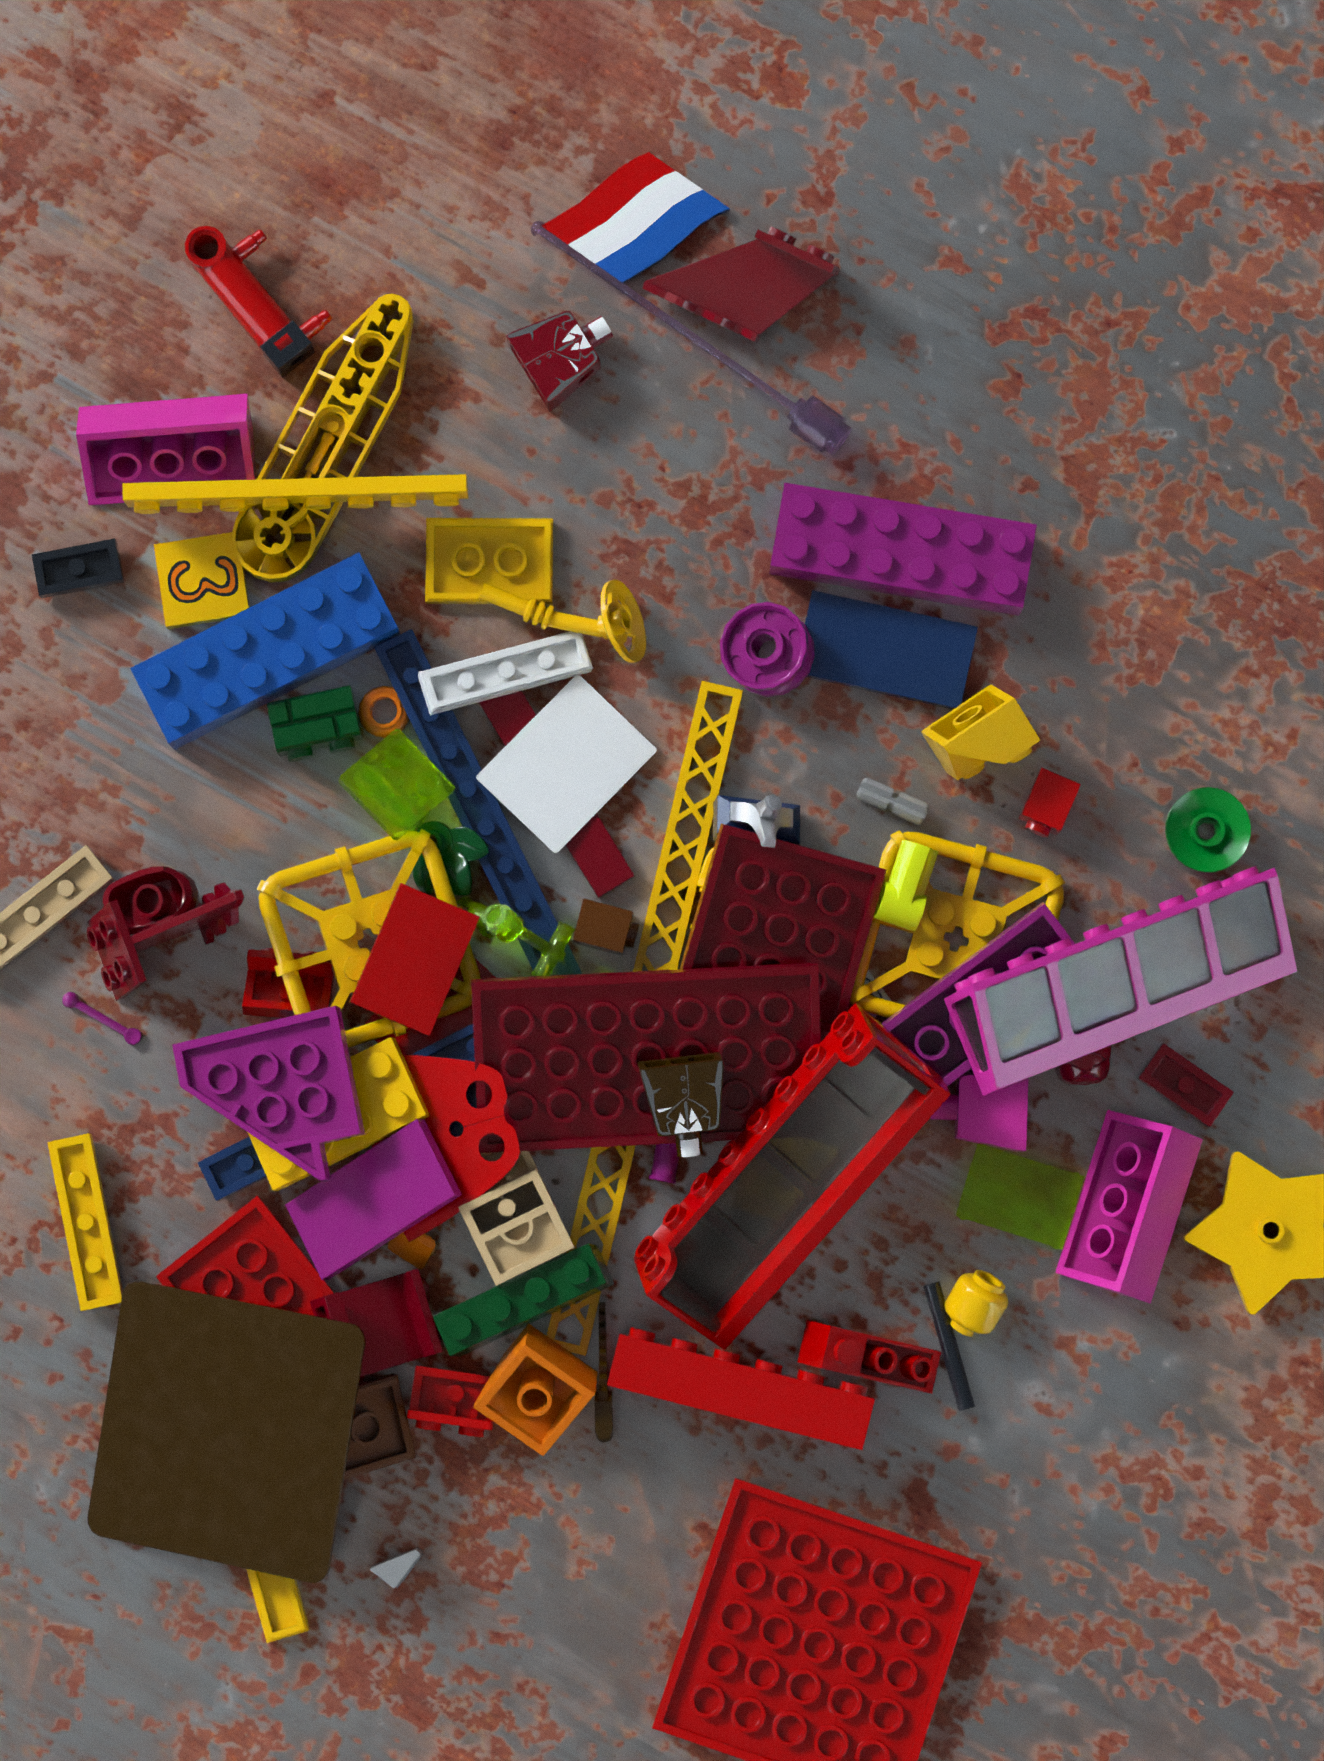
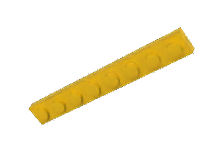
(277, 493)

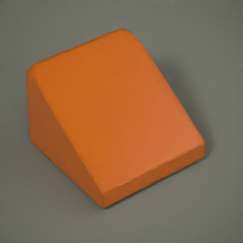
(415, 1252)

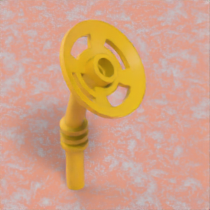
(613, 624)

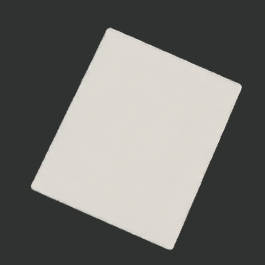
(566, 763)

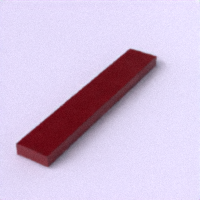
(592, 844)

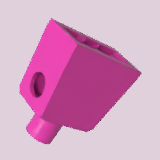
(990, 1119)

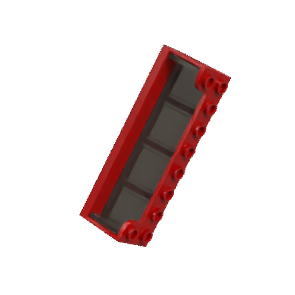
(788, 1177)

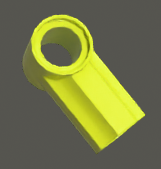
(903, 896)

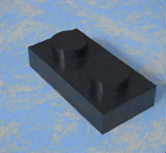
(78, 568)

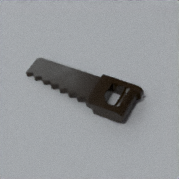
(603, 1398)

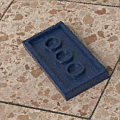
(889, 650)

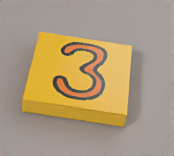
(200, 580)

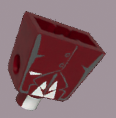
(559, 354)

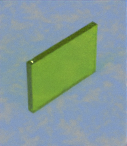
(1019, 1196)

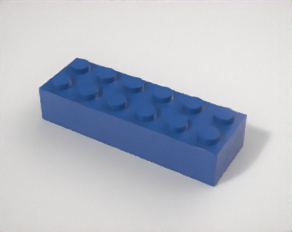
(265, 651)

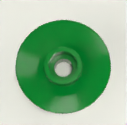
(1223, 814)

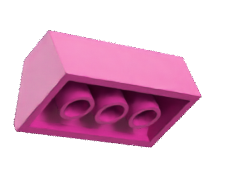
(164, 443)
(1129, 1205)

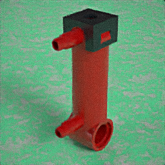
(249, 302)

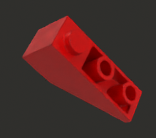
(869, 1356)

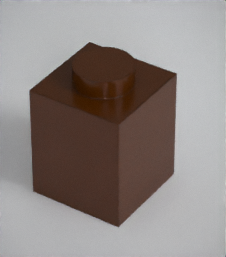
(605, 927)

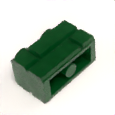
(315, 722)

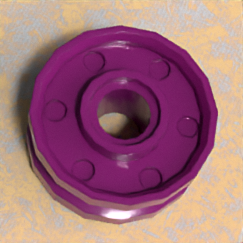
(749, 631)

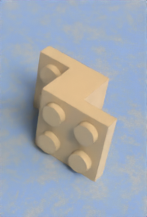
(516, 1221)

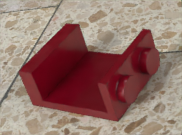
(392, 1317)

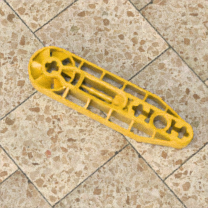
(339, 418)

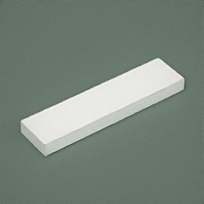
(504, 672)

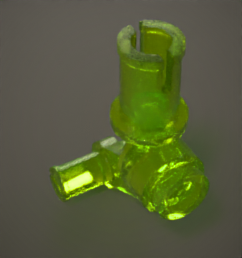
(507, 925)

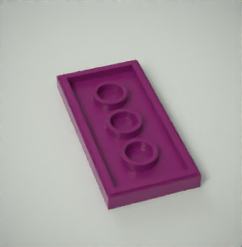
(373, 1199)

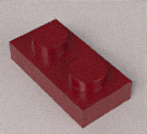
(1185, 1085)

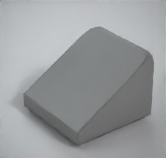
(397, 1568)

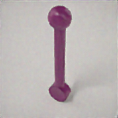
(131, 1035)

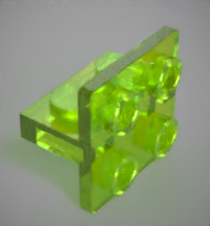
(396, 784)

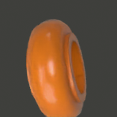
(365, 712)

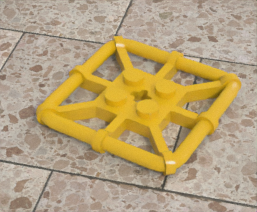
(944, 911)
(345, 925)

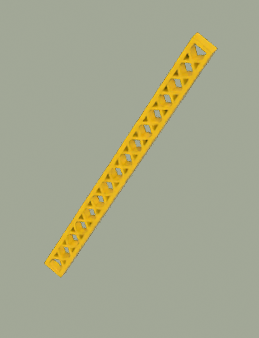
(641, 959)

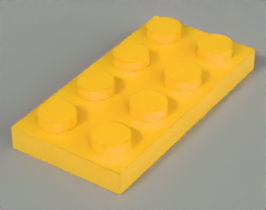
(386, 1103)

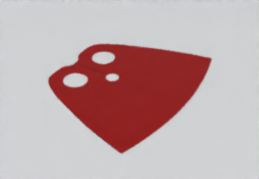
(443, 1090)

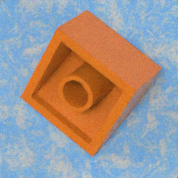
(537, 1390)

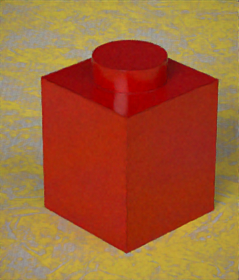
(1048, 803)

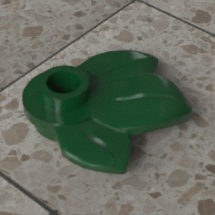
(457, 849)

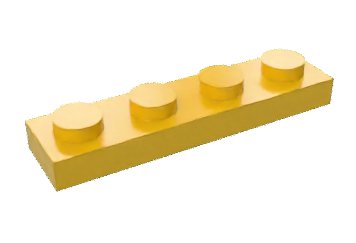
(86, 1221)

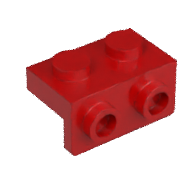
(266, 993)
(448, 1398)

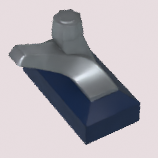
(765, 817)

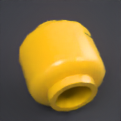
(976, 1303)

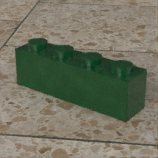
(523, 1300)

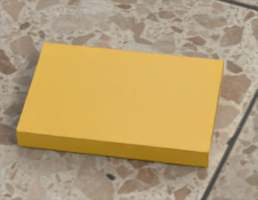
(493, 551)

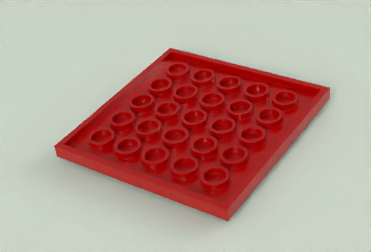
(814, 1636)

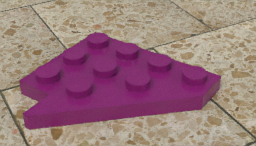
(280, 1083)

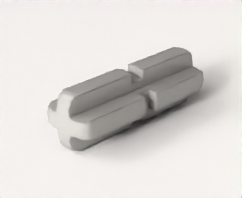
(884, 797)

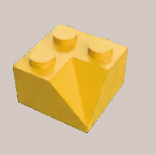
(981, 730)

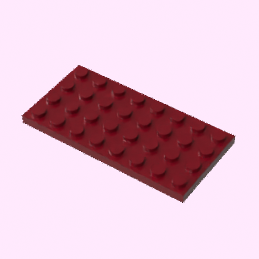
(577, 1042)

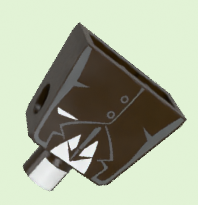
(684, 1097)

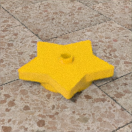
(1236, 1230)

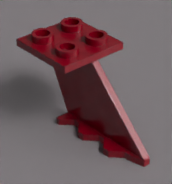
(747, 284)
(119, 950)

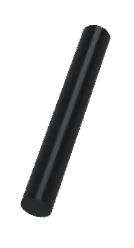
(949, 1346)

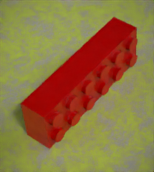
(741, 1390)

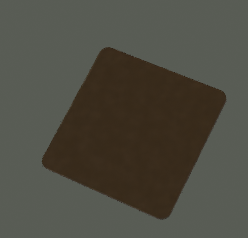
(226, 1431)

